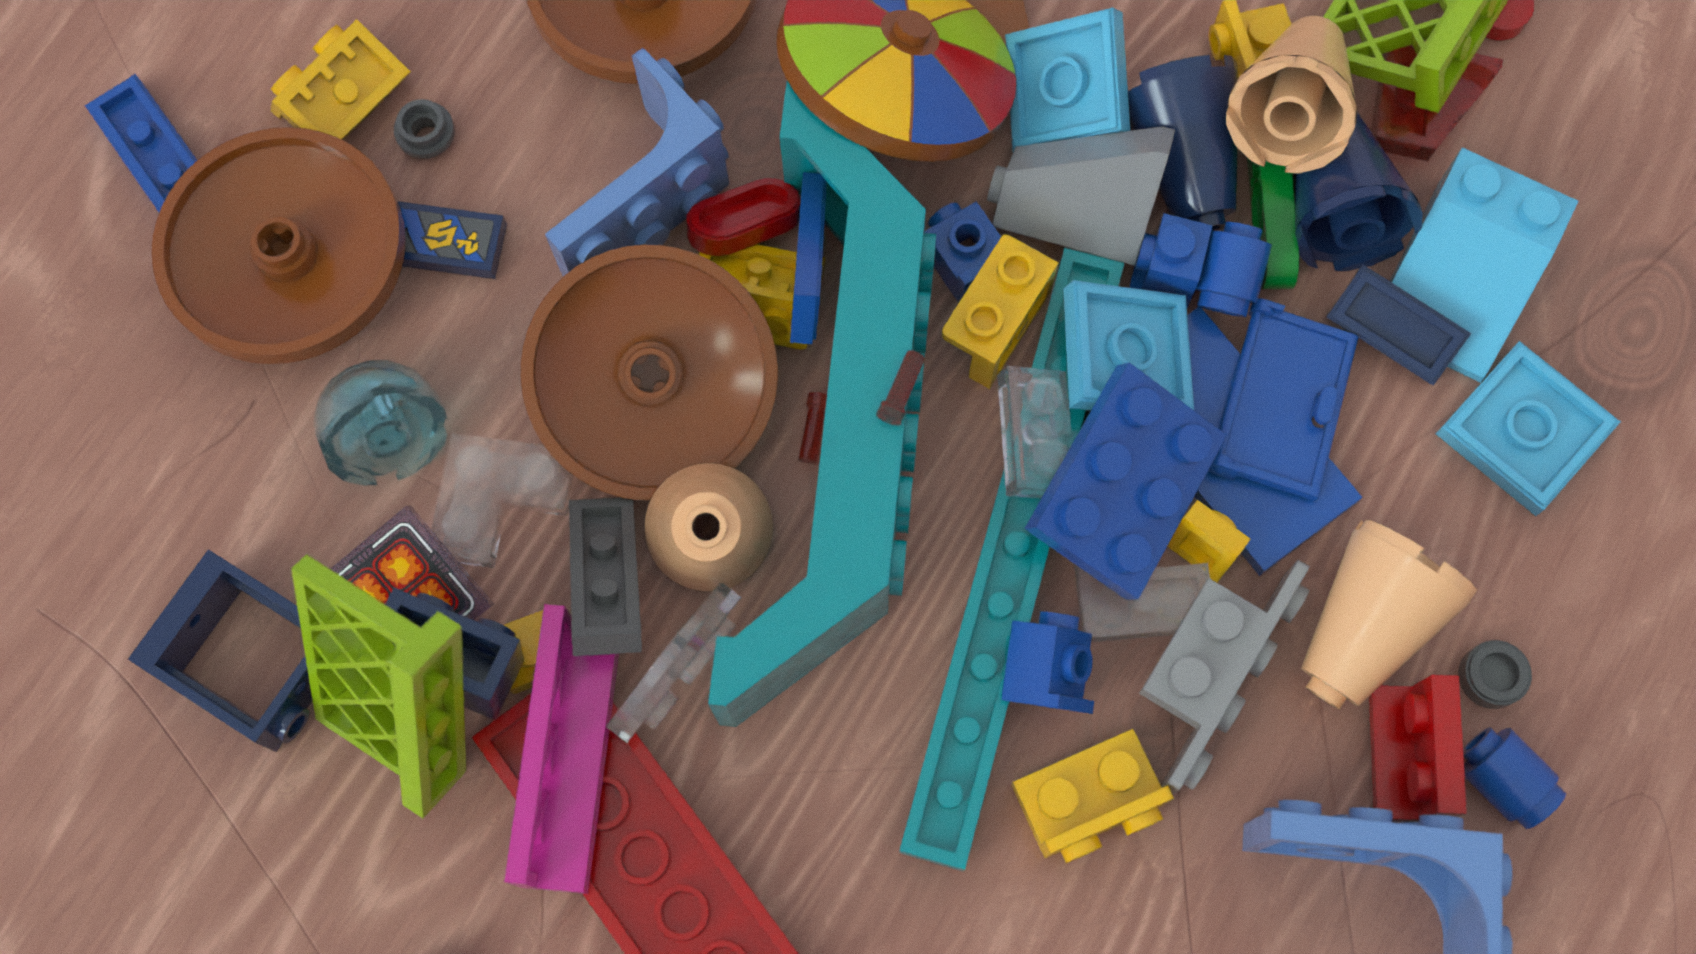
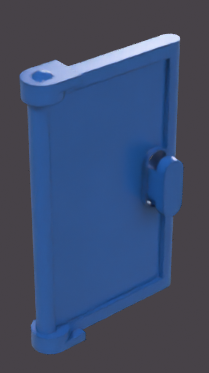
(1284, 379)

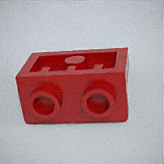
(1418, 749)

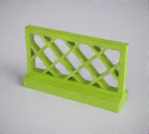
(1439, 60)
(383, 698)

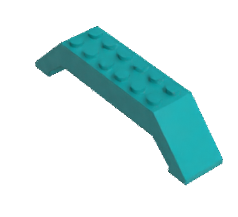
(862, 458)

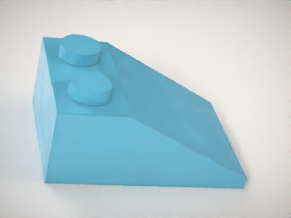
(1483, 252)

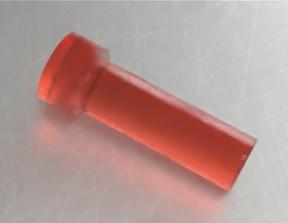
(892, 408)
(813, 427)

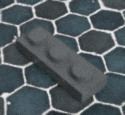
(604, 577)

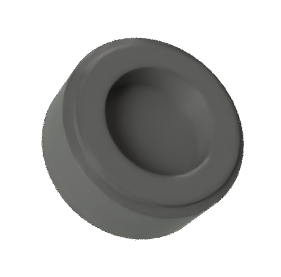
(1495, 674)

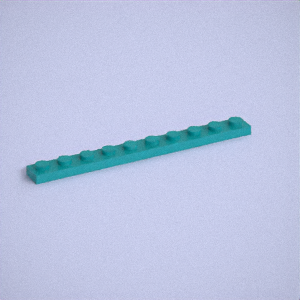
(1002, 591)

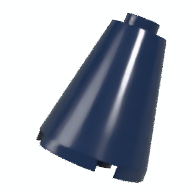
(1202, 160)
(1354, 207)

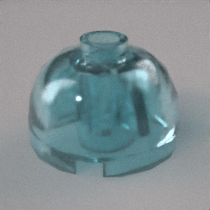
(378, 421)

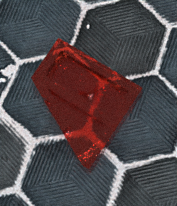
(1419, 132)

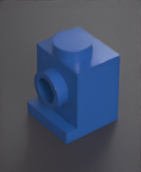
(1172, 257)
(956, 262)
(1049, 663)

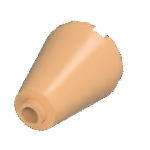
(1296, 99)
(743, 531)
(1379, 613)

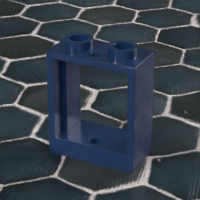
(186, 626)

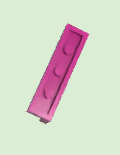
(561, 763)

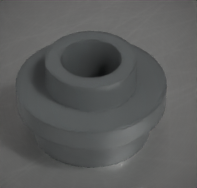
(423, 114)

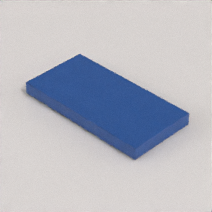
(1269, 517)

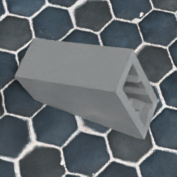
(1084, 191)

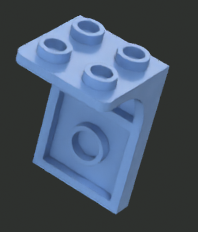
(661, 186)
(1455, 867)

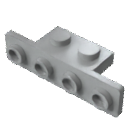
(1209, 661)

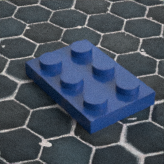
(1126, 481)

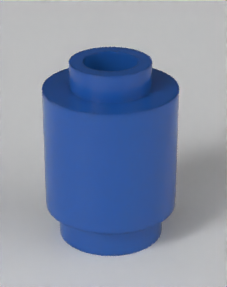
(1233, 269)
(1512, 777)

